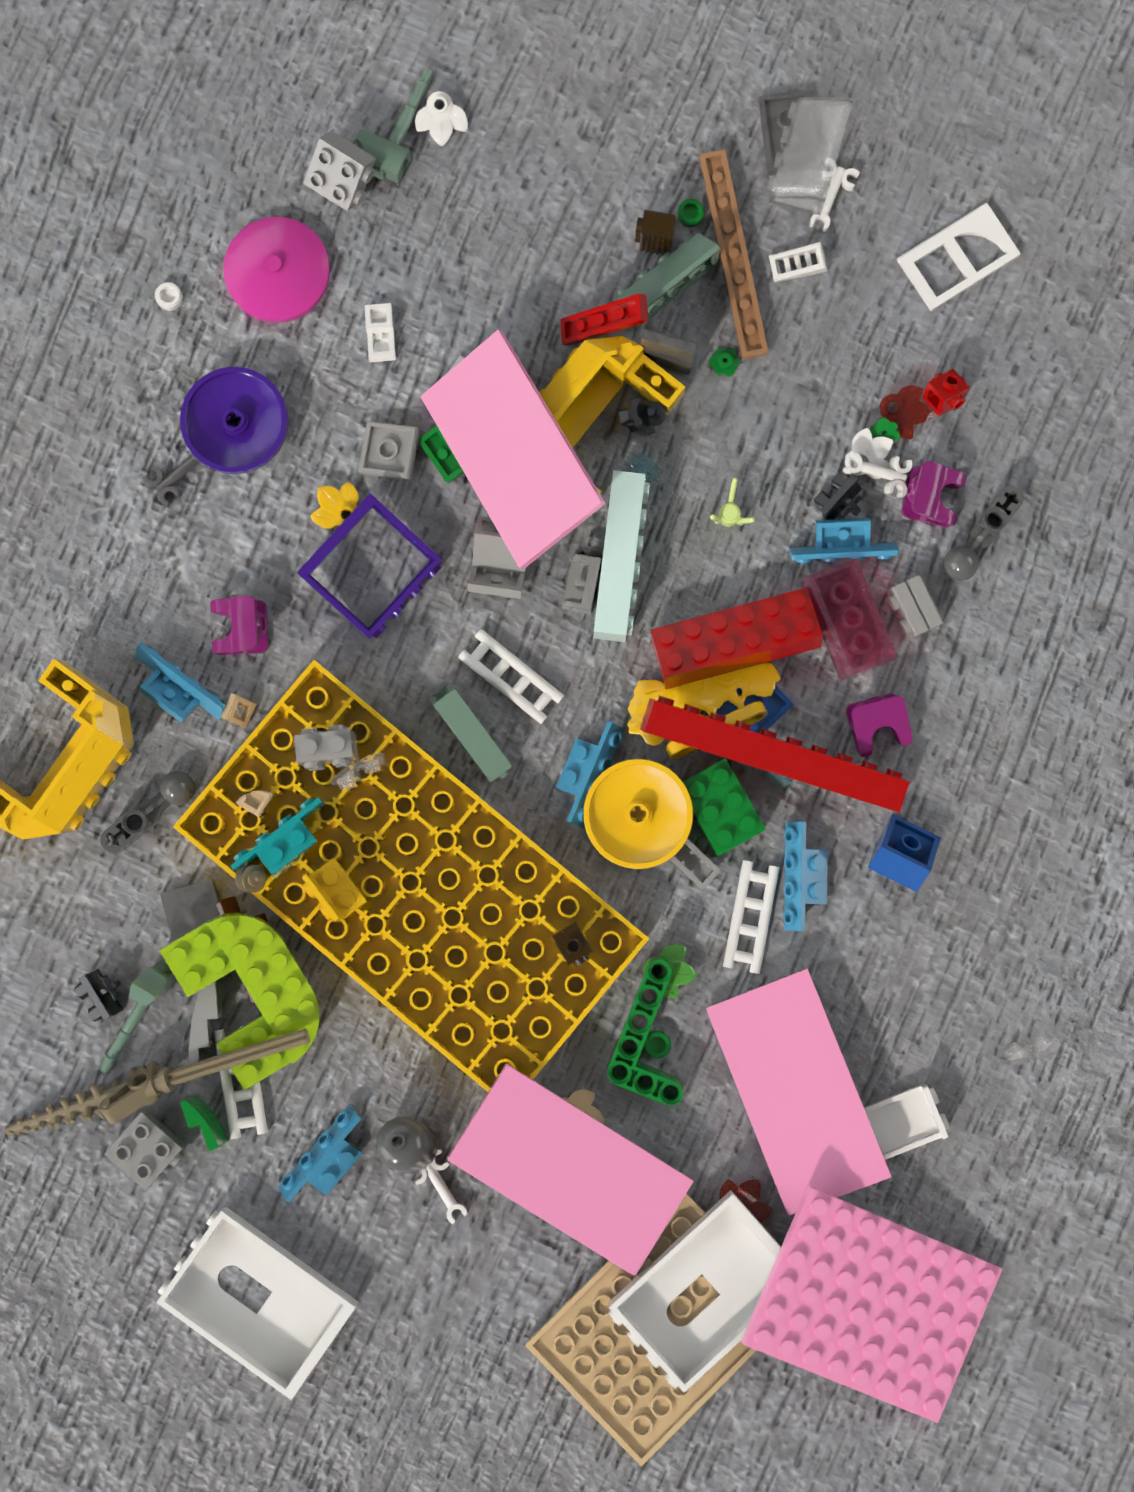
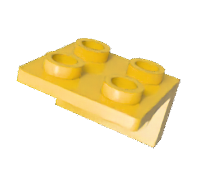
(334, 891)

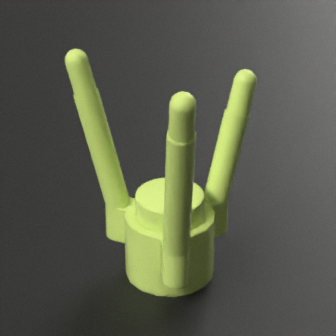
(730, 512)

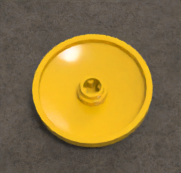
(638, 814)

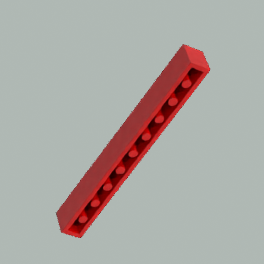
(773, 754)

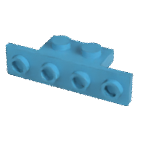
(843, 540)
(173, 689)
(585, 765)
(803, 876)
(327, 1159)

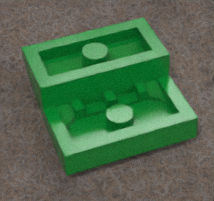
(441, 454)
(199, 1113)

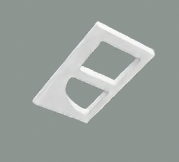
(978, 222)

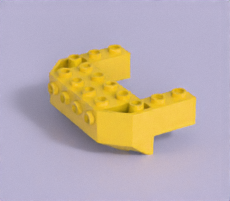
(595, 377)
(82, 766)

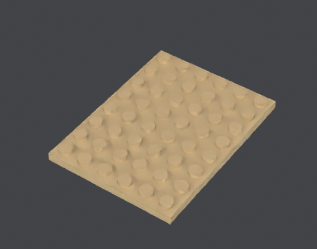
(612, 1373)

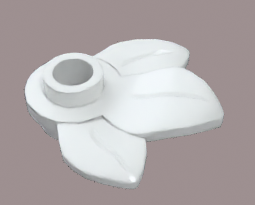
(442, 121)
(870, 449)

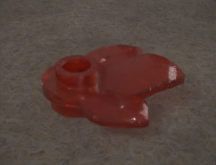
(909, 410)
(749, 1195)

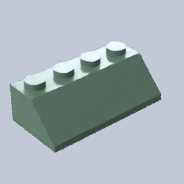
(674, 273)

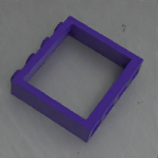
(336, 538)

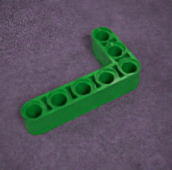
(639, 1034)

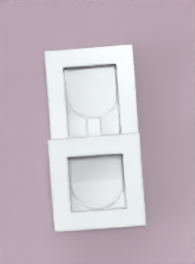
(380, 332)

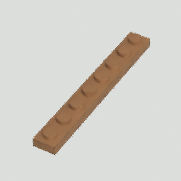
(733, 254)

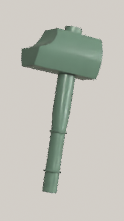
(390, 156)
(144, 989)

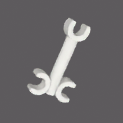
(838, 178)
(895, 473)
(432, 1172)

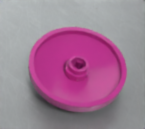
(276, 269)

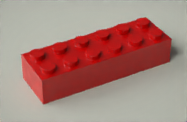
(736, 638)

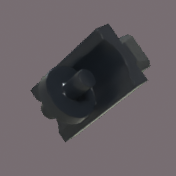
(642, 416)
(844, 499)
(102, 994)

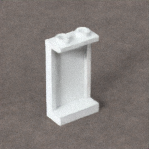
(907, 1120)

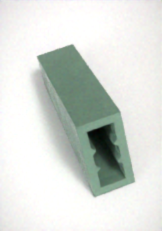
(470, 733)

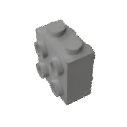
(340, 171)
(330, 747)
(146, 1150)

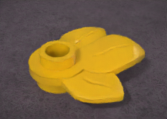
(333, 504)

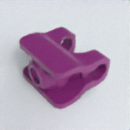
(924, 490)
(249, 626)
(874, 713)

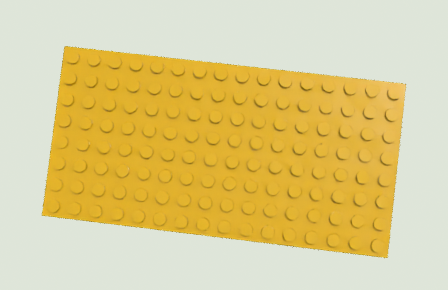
(451, 887)

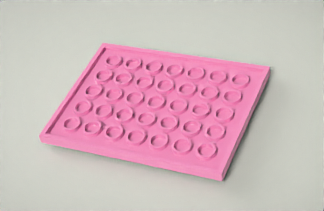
(871, 1304)

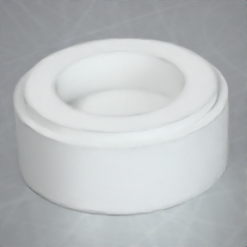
(168, 296)

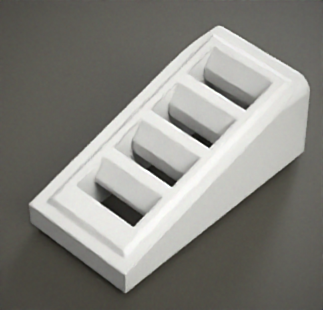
(811, 269)

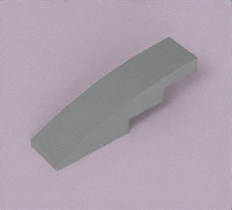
(695, 865)
(207, 1007)

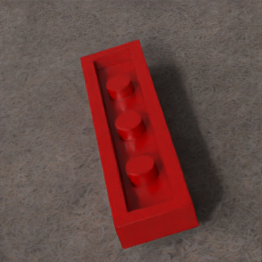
(604, 319)

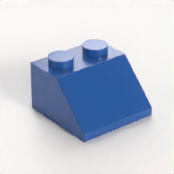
(904, 853)

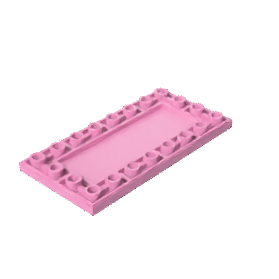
(512, 450)
(798, 1090)
(570, 1169)

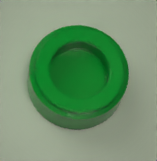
(690, 212)
(657, 1044)

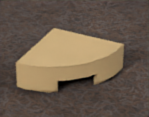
(255, 801)

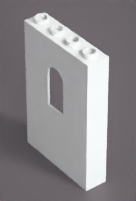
(735, 1259)
(290, 1328)

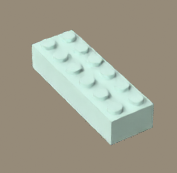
(619, 556)

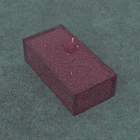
(849, 620)

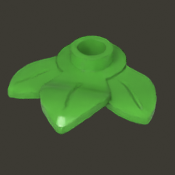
(681, 971)

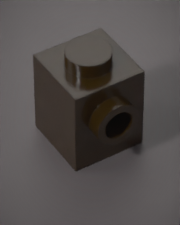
(572, 945)

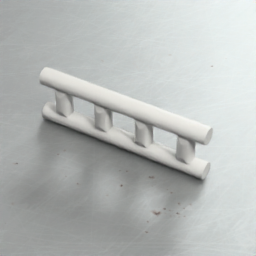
(509, 659)
(743, 902)
(232, 1097)

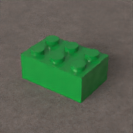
(722, 808)

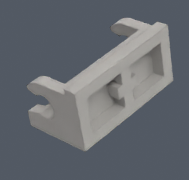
(581, 583)

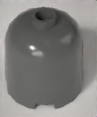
(414, 1152)

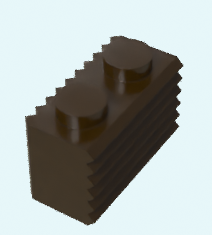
(655, 232)

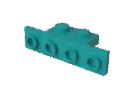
(285, 843)

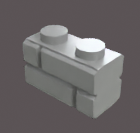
(914, 607)

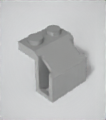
(493, 565)

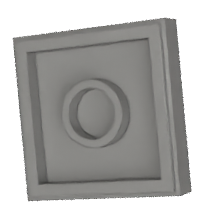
(388, 450)

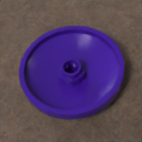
(220, 401)

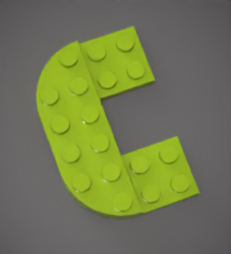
(268, 974)

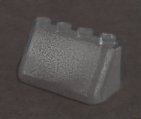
(809, 153)

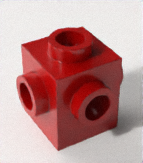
(946, 392)

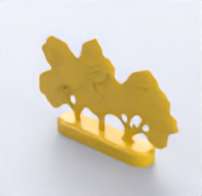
(708, 696)

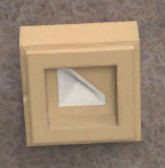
(238, 710)

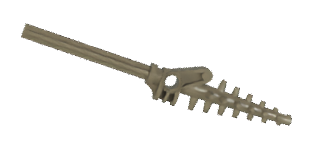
(146, 1085)

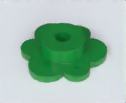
(728, 368)
(884, 424)

